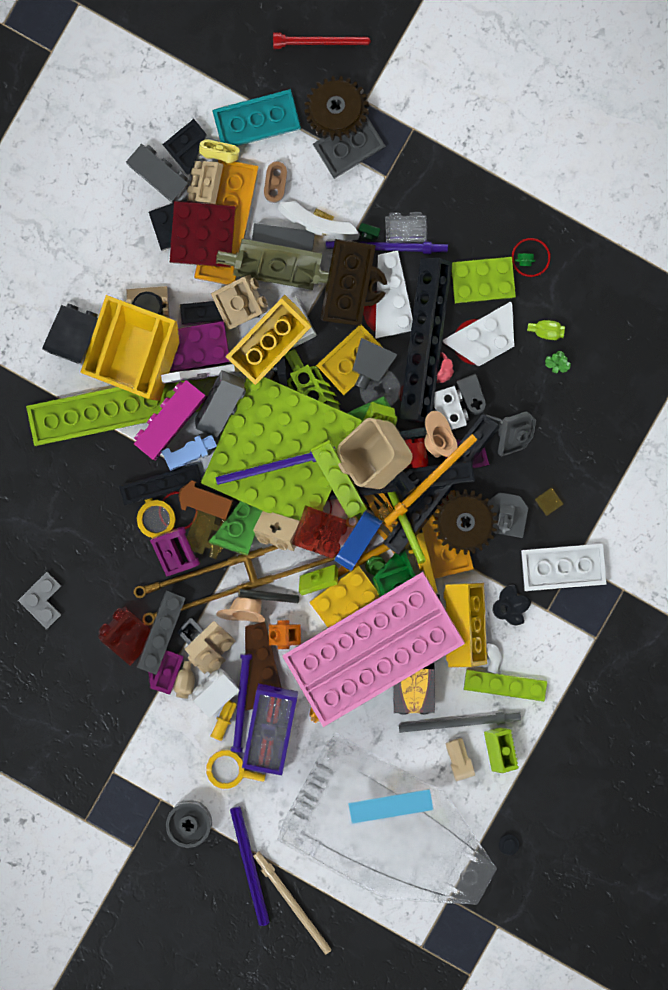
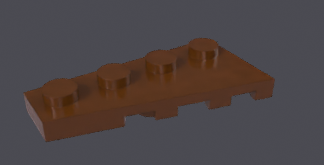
(262, 665)

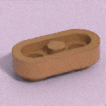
(275, 182)

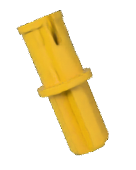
(223, 720)

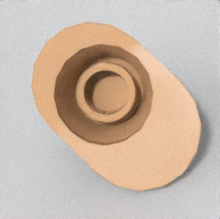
(439, 437)
(243, 610)

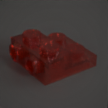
(320, 532)
(125, 635)

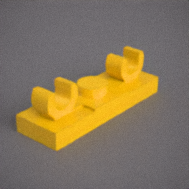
(426, 566)

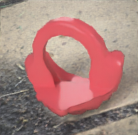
(446, 370)

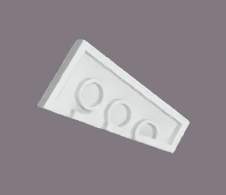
(393, 310)

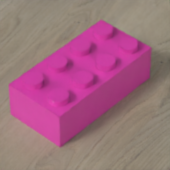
(169, 420)

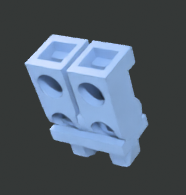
(190, 452)

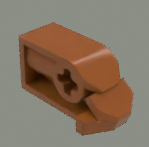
(204, 501)

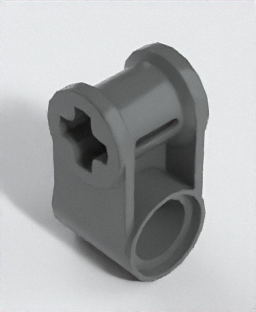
(471, 391)

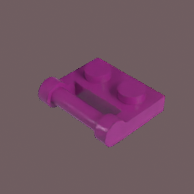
(169, 554)

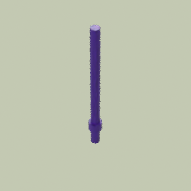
(426, 247)
(266, 468)

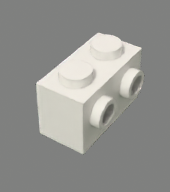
(448, 403)
(215, 692)

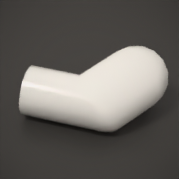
(495, 658)

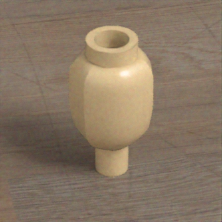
(184, 681)

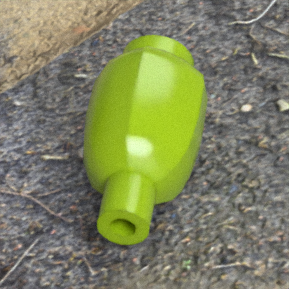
(547, 329)

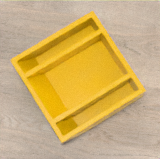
(131, 348)

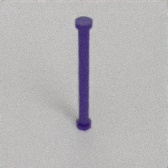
(241, 703)

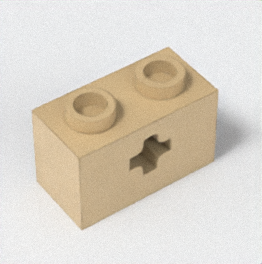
(276, 530)

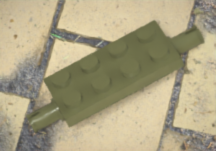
(275, 264)

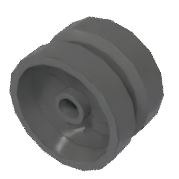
(181, 833)

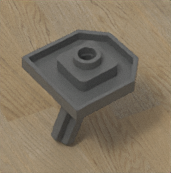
(514, 432)
(510, 514)

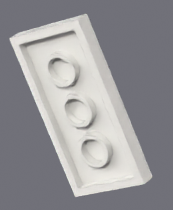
(563, 567)

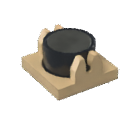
(152, 299)

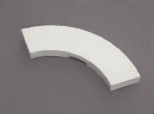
(316, 224)
(198, 374)

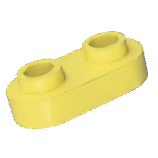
(218, 150)

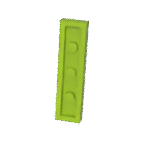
(339, 482)
(505, 685)

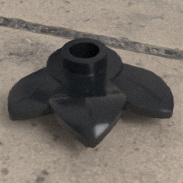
(514, 605)

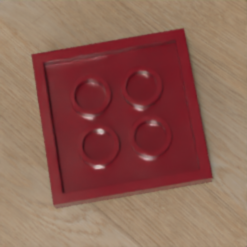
(200, 232)

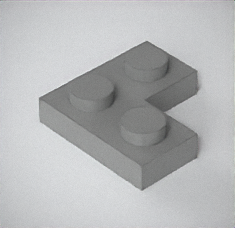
(37, 602)

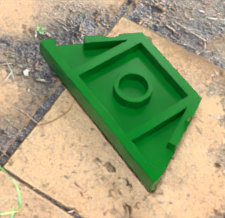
(393, 574)

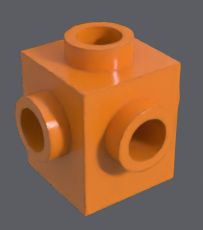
(284, 634)

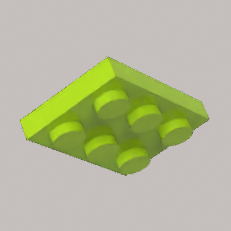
(483, 280)

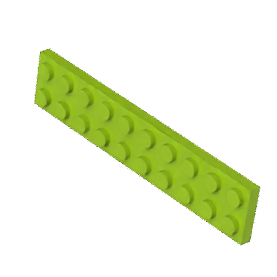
(98, 412)

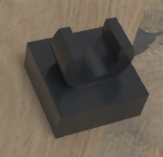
(404, 484)

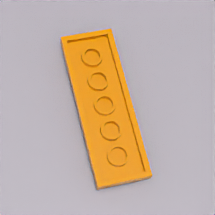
(236, 190)

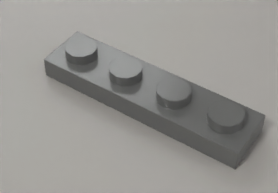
(160, 632)

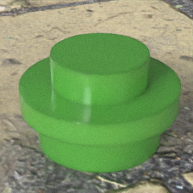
(374, 564)

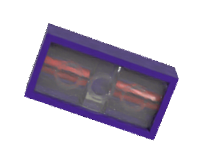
(270, 729)

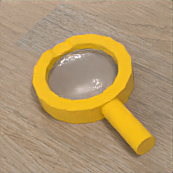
(155, 518)
(226, 770)

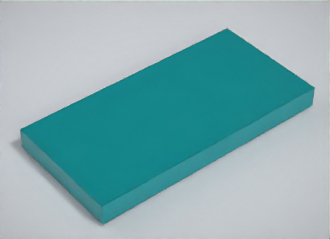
(257, 119)

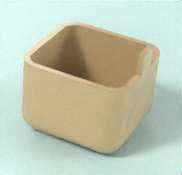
(373, 454)

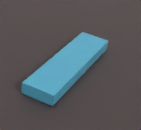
(390, 806)

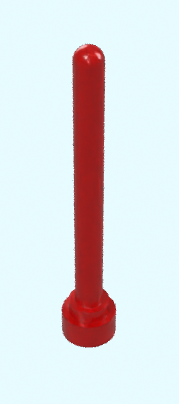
(281, 40)

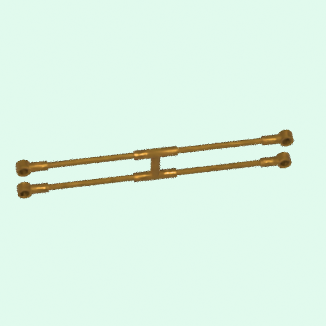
(253, 583)

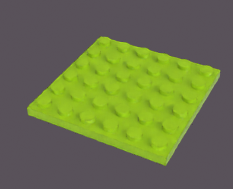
(271, 427)

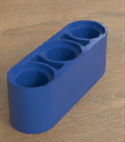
(358, 540)

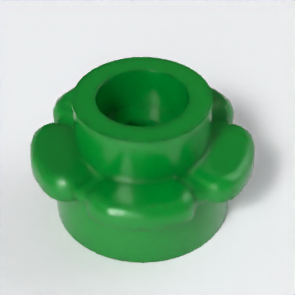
(525, 259)

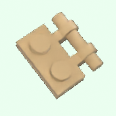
(204, 182)

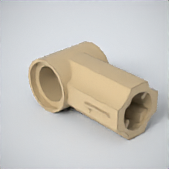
(461, 764)

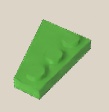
(237, 530)

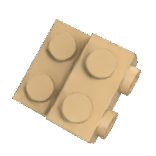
(239, 301)
(208, 648)

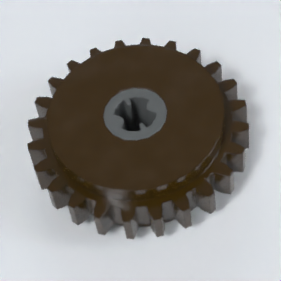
(326, 118)
(480, 522)

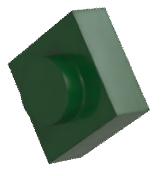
(368, 232)

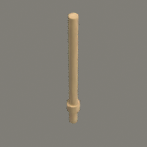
(268, 870)

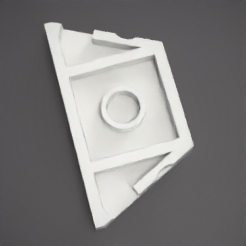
(485, 337)

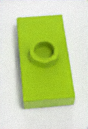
(318, 580)

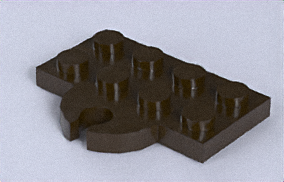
(351, 283)

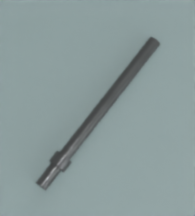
(499, 718)

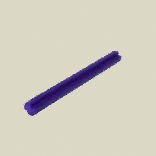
(249, 865)

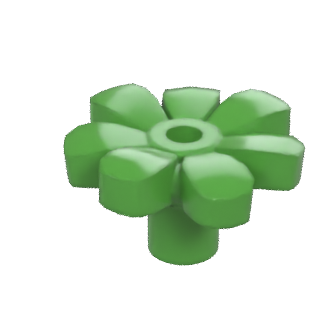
(558, 362)

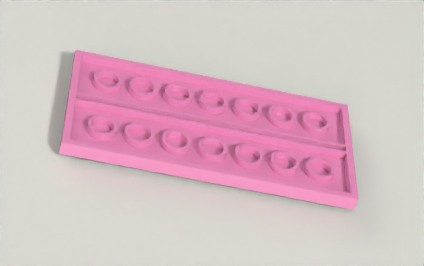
(373, 649)

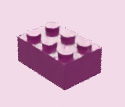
(201, 347)

